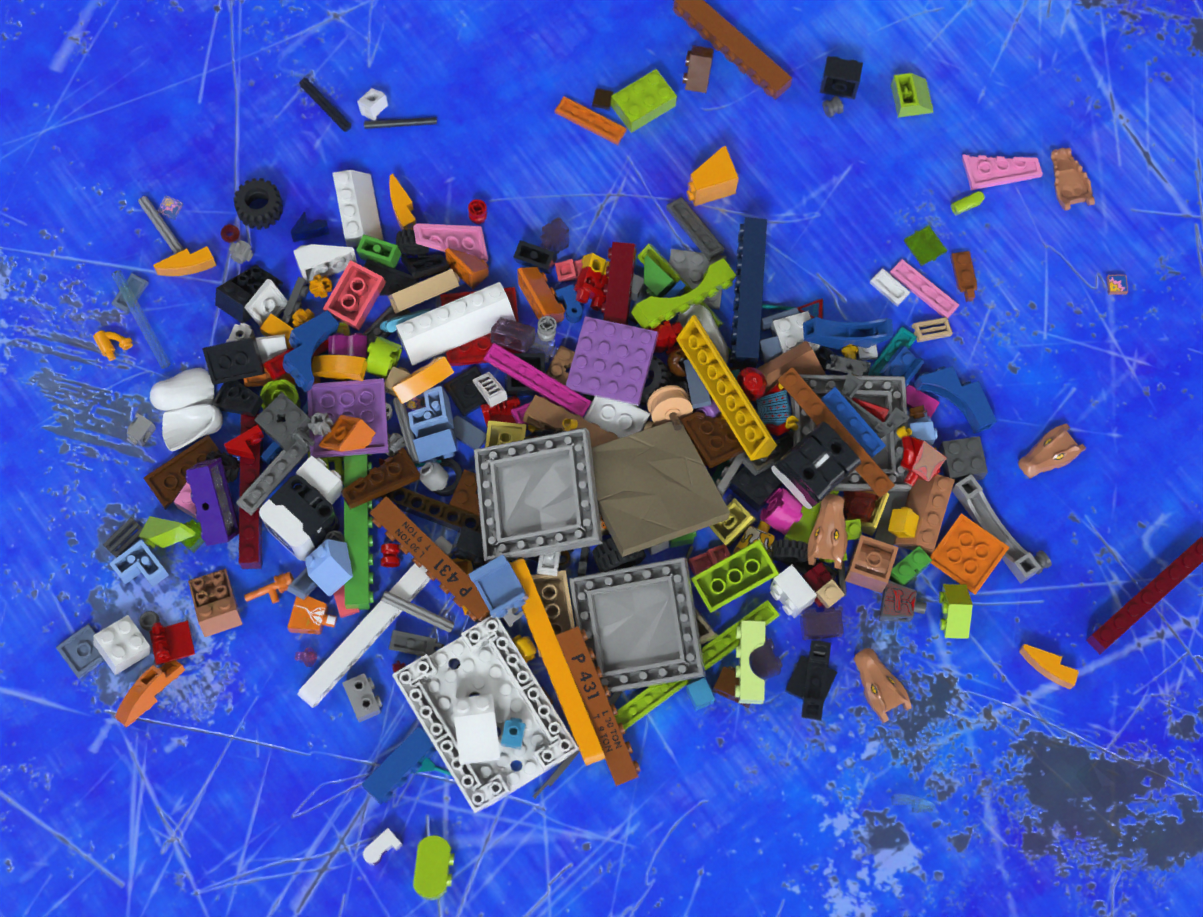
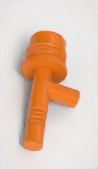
(281, 583)

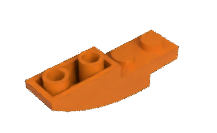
(142, 693)

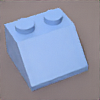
(329, 566)

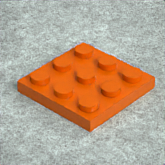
(968, 553)

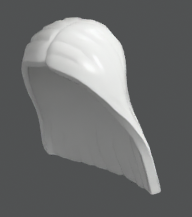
(183, 390)
(189, 423)

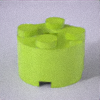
(382, 357)
(275, 388)

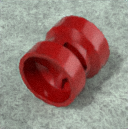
(479, 215)
(390, 555)

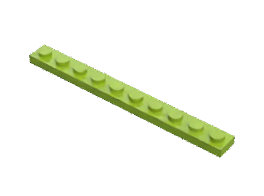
(711, 653)

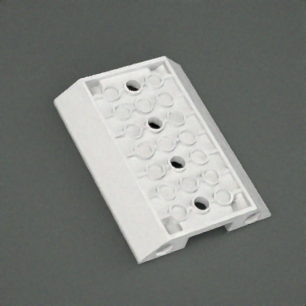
(494, 667)

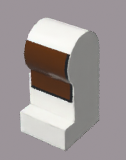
(381, 845)

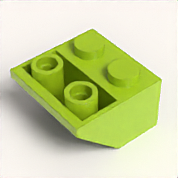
(911, 95)

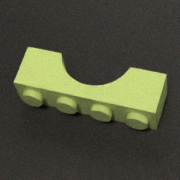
(750, 688)

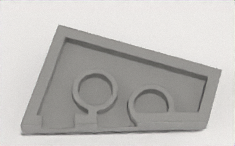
(729, 473)

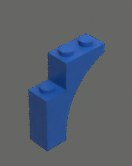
(840, 334)
(305, 341)
(966, 397)

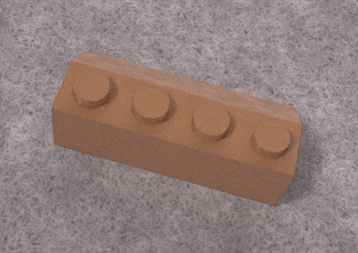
(930, 503)

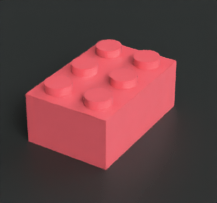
(354, 295)

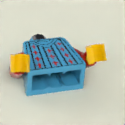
(775, 411)

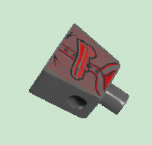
(899, 603)

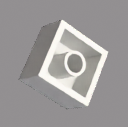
(791, 331)
(321, 478)
(792, 592)
(121, 644)

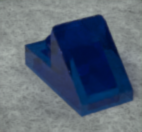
(304, 231)

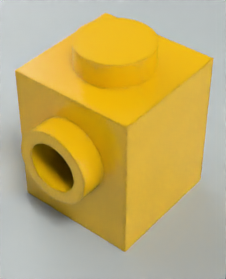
(903, 522)

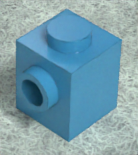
(699, 693)
(513, 733)

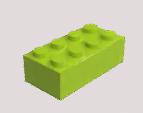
(735, 575)

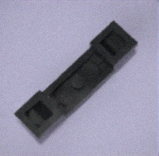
(815, 680)

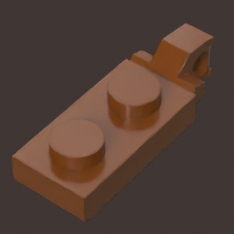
(964, 274)

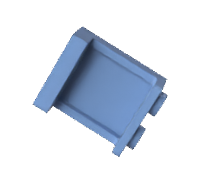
(499, 586)

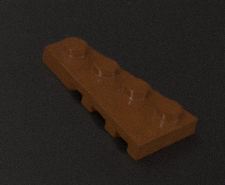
(391, 475)
(171, 477)

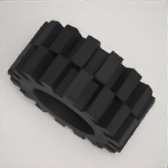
(407, 243)
(230, 464)
(789, 551)

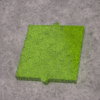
(925, 245)

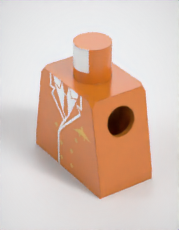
(310, 616)

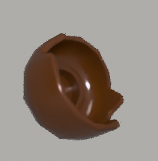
(676, 362)

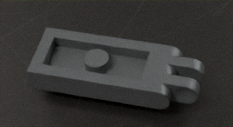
(294, 303)
(413, 643)

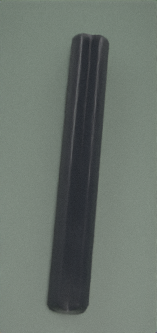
(325, 104)

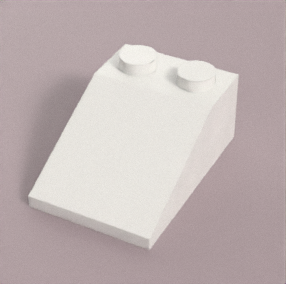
(322, 260)
(476, 729)

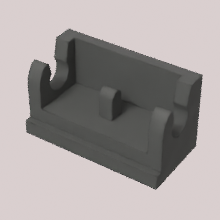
(842, 366)

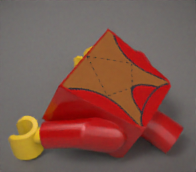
(918, 458)

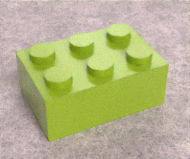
(643, 100)

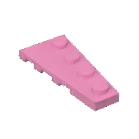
(990, 172)
(457, 237)

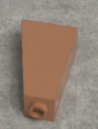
(800, 358)

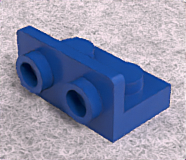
(902, 364)

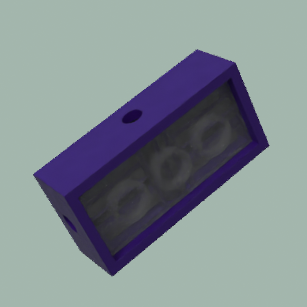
(212, 501)

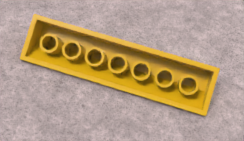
(725, 390)

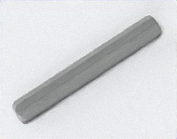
(160, 224)
(406, 430)
(417, 611)

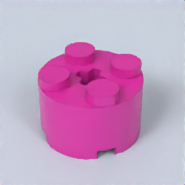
(782, 511)

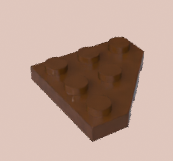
(712, 438)

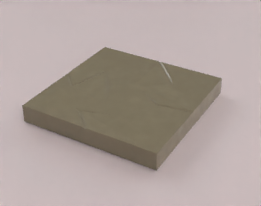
(654, 488)

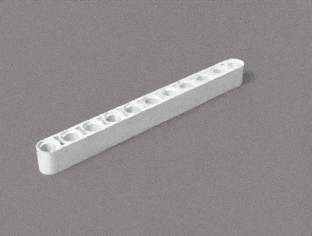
(366, 633)

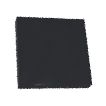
(464, 391)
(797, 681)

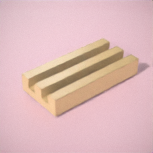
(920, 338)

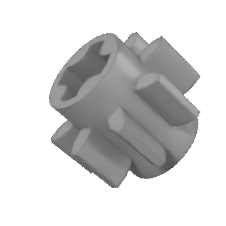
(241, 252)
(320, 424)
(395, 443)

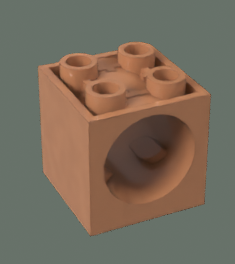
(871, 564)

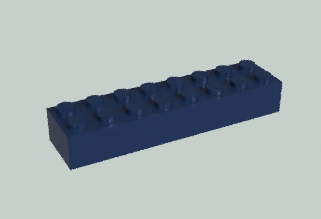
(748, 293)

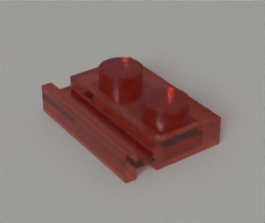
(859, 505)

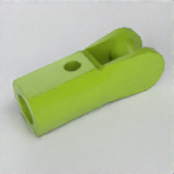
(967, 203)

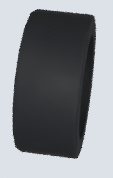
(447, 491)

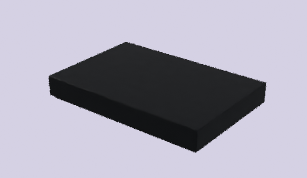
(233, 360)

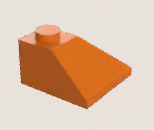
(467, 267)
(348, 434)

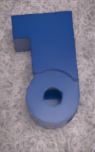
(573, 308)

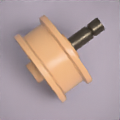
(668, 405)

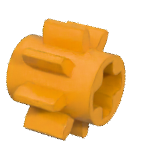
(320, 286)
(302, 316)

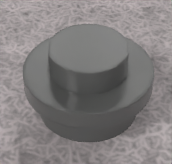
(148, 619)

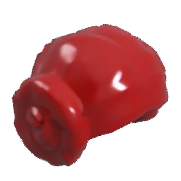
(752, 383)

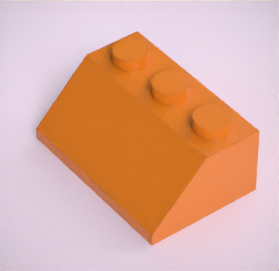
(538, 294)

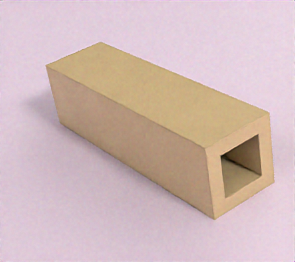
(424, 290)

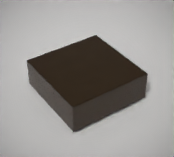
(602, 99)

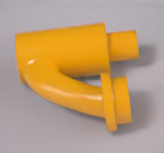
(103, 341)

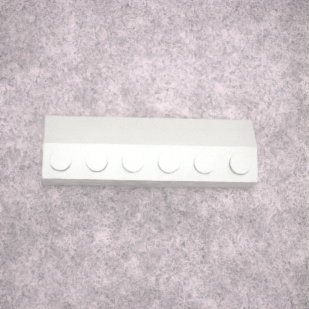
(454, 323)

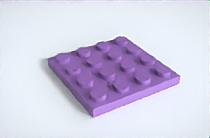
(612, 360)
(353, 399)

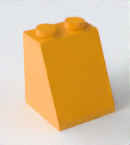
(713, 179)

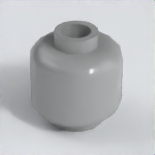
(434, 476)

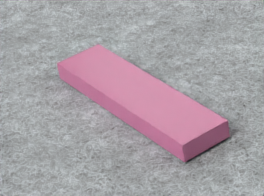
(924, 289)

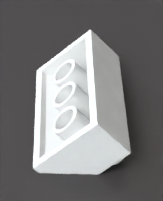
(357, 206)

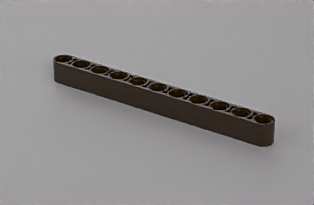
(445, 511)

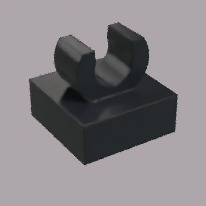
(823, 356)

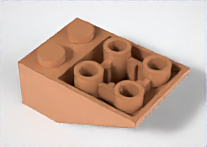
(215, 603)

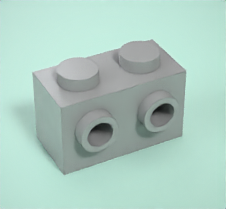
(362, 698)

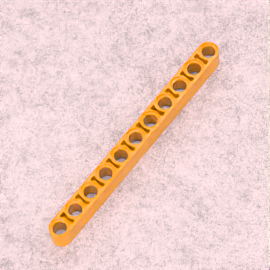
(558, 668)

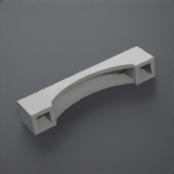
(975, 503)

